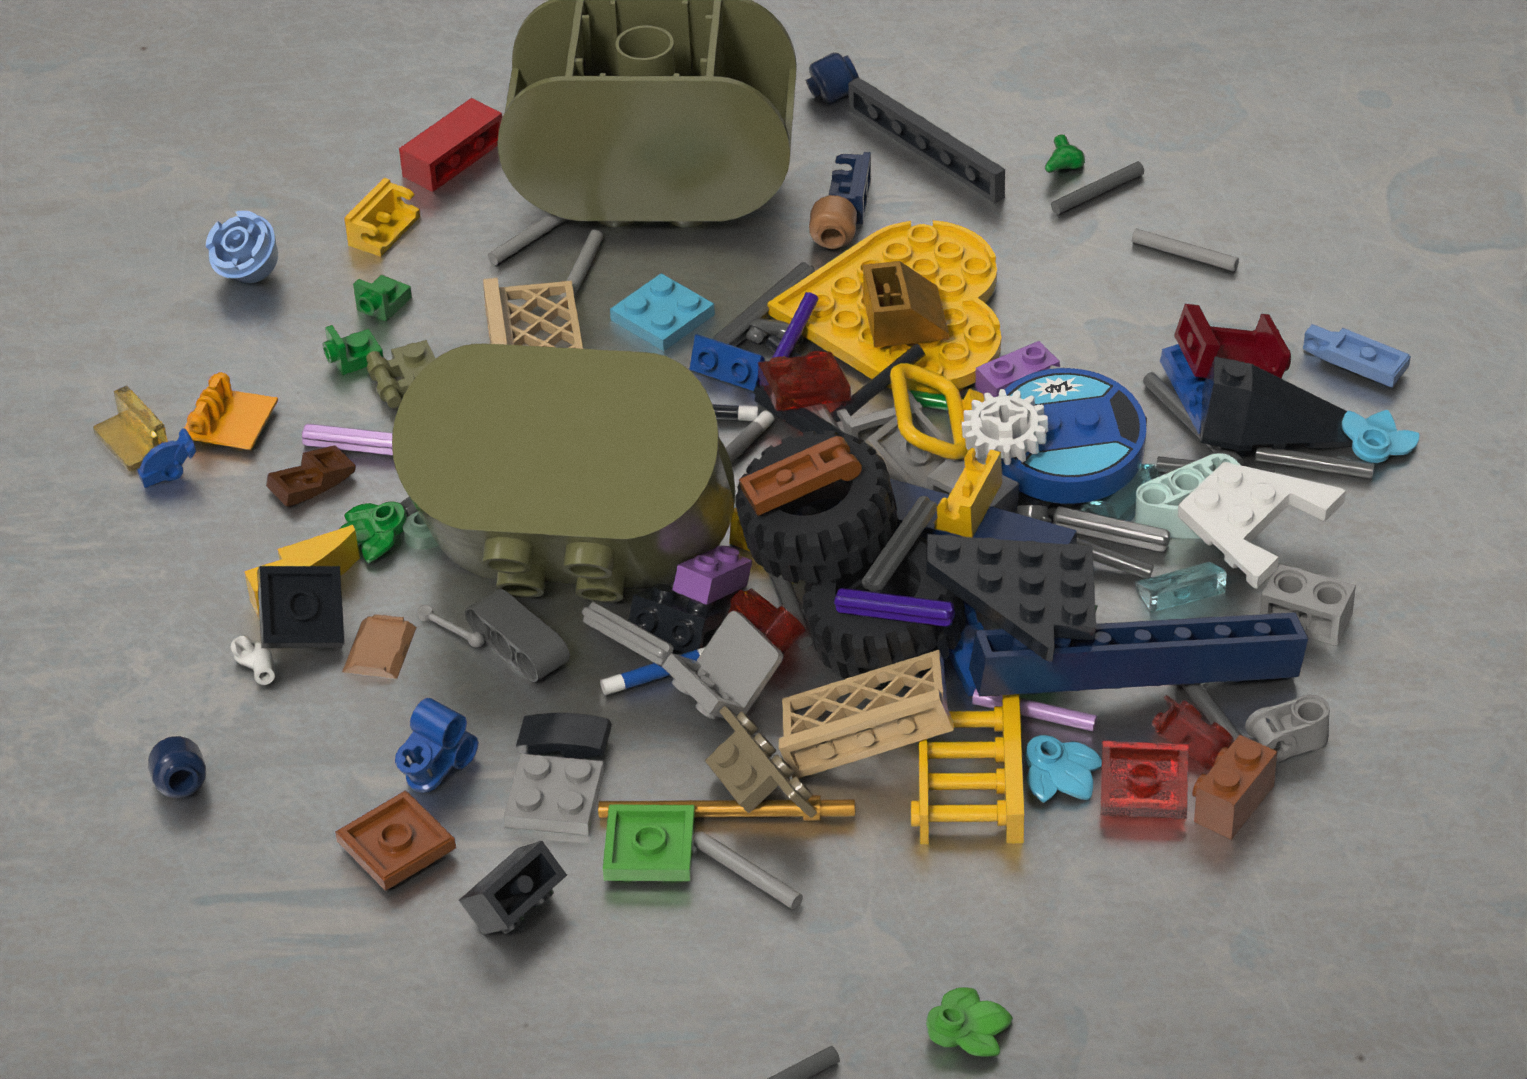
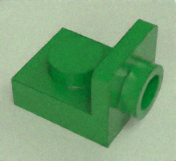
(381, 297)
(350, 351)

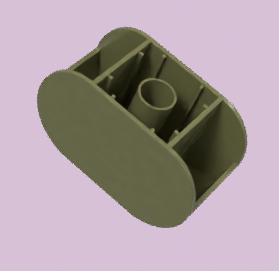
(649, 110)
(564, 466)

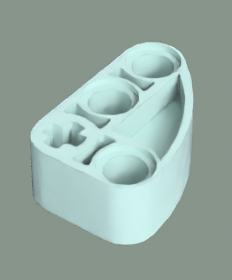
(1159, 498)

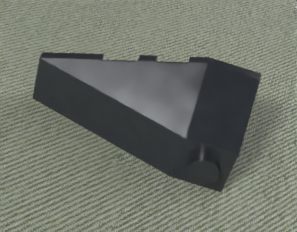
(1257, 408)

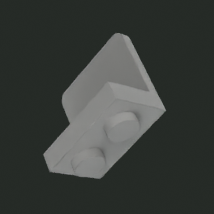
(729, 669)

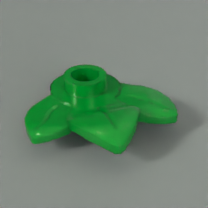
(376, 526)

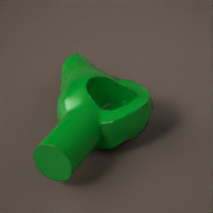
(1064, 156)

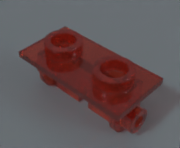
(1184, 722)

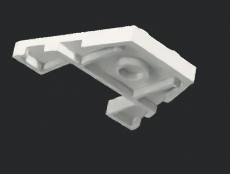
(1241, 502)

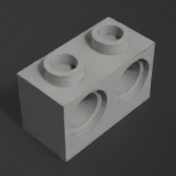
(1319, 601)

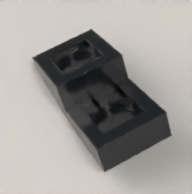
(570, 733)

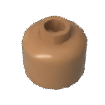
(833, 222)

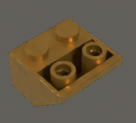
(902, 305)

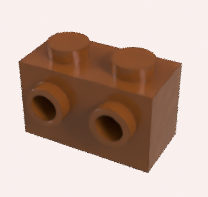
(1234, 786)

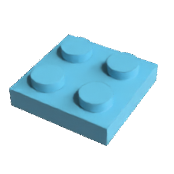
(662, 312)

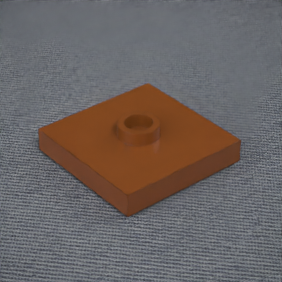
(395, 840)

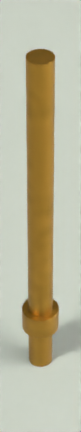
(766, 808)

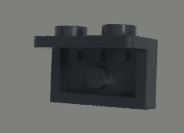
(674, 617)

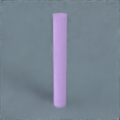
(1043, 712)

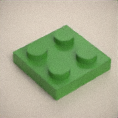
(649, 843)

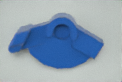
(166, 460)

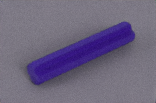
(894, 607)

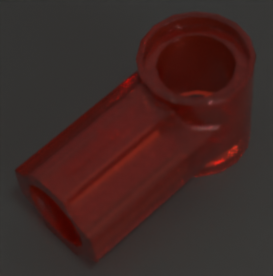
(773, 622)

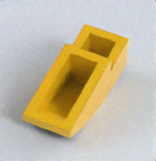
(328, 549)

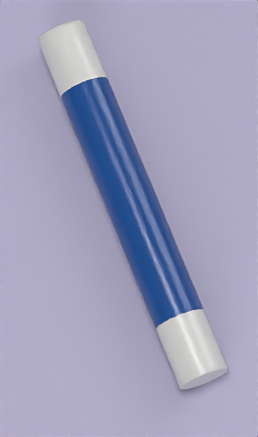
(640, 675)

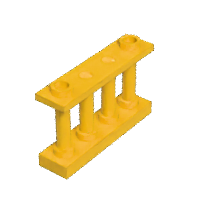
(1005, 780)

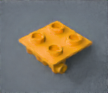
(228, 415)

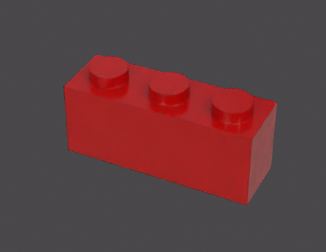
(450, 145)

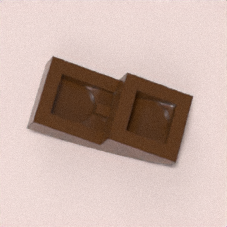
(318, 473)

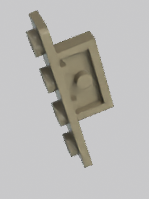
(750, 771)

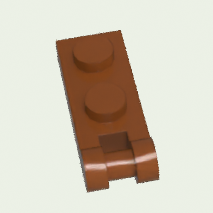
(800, 474)

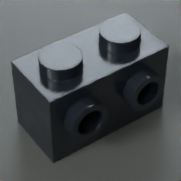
(513, 888)

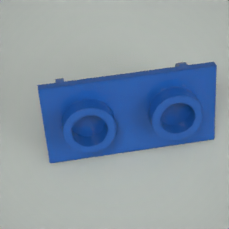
(725, 362)

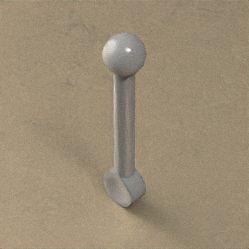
(426, 613)

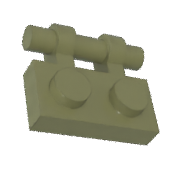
(405, 362)

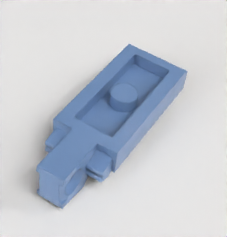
(1357, 354)

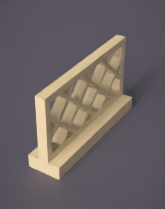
(501, 323)
(880, 727)

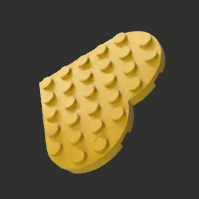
(942, 253)

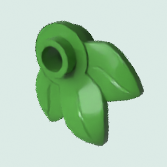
(967, 1022)

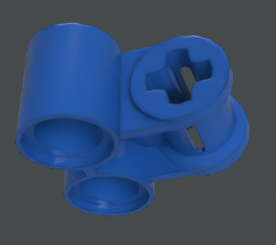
(435, 744)

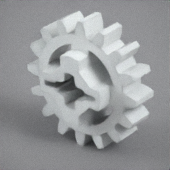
(1005, 426)

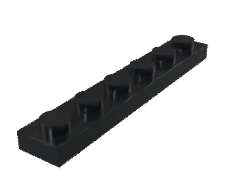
(927, 140)

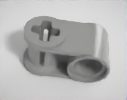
(1293, 726)

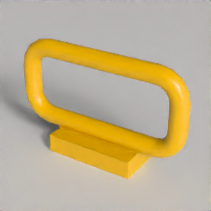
(954, 403)

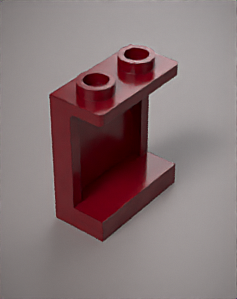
(1203, 342)

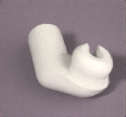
(254, 657)

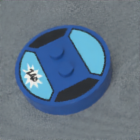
(1091, 437)

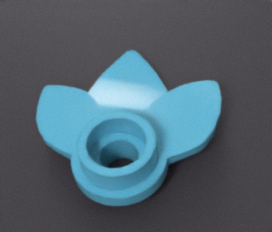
(1377, 436)
(1065, 770)

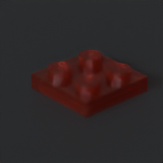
(804, 380)
(1144, 779)

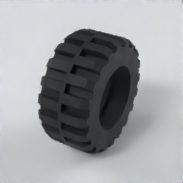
(827, 542)
(862, 644)

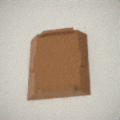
(380, 646)

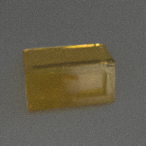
(131, 431)

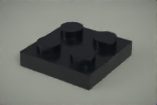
(300, 607)

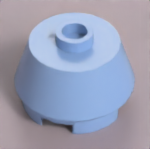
(243, 248)

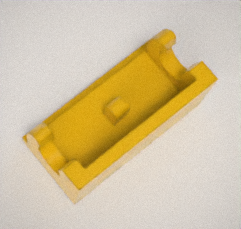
(380, 218)
(971, 495)

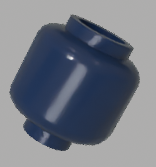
(831, 77)
(177, 767)

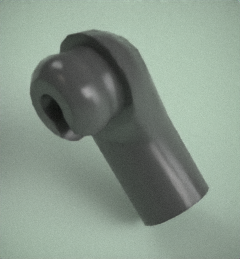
(762, 327)

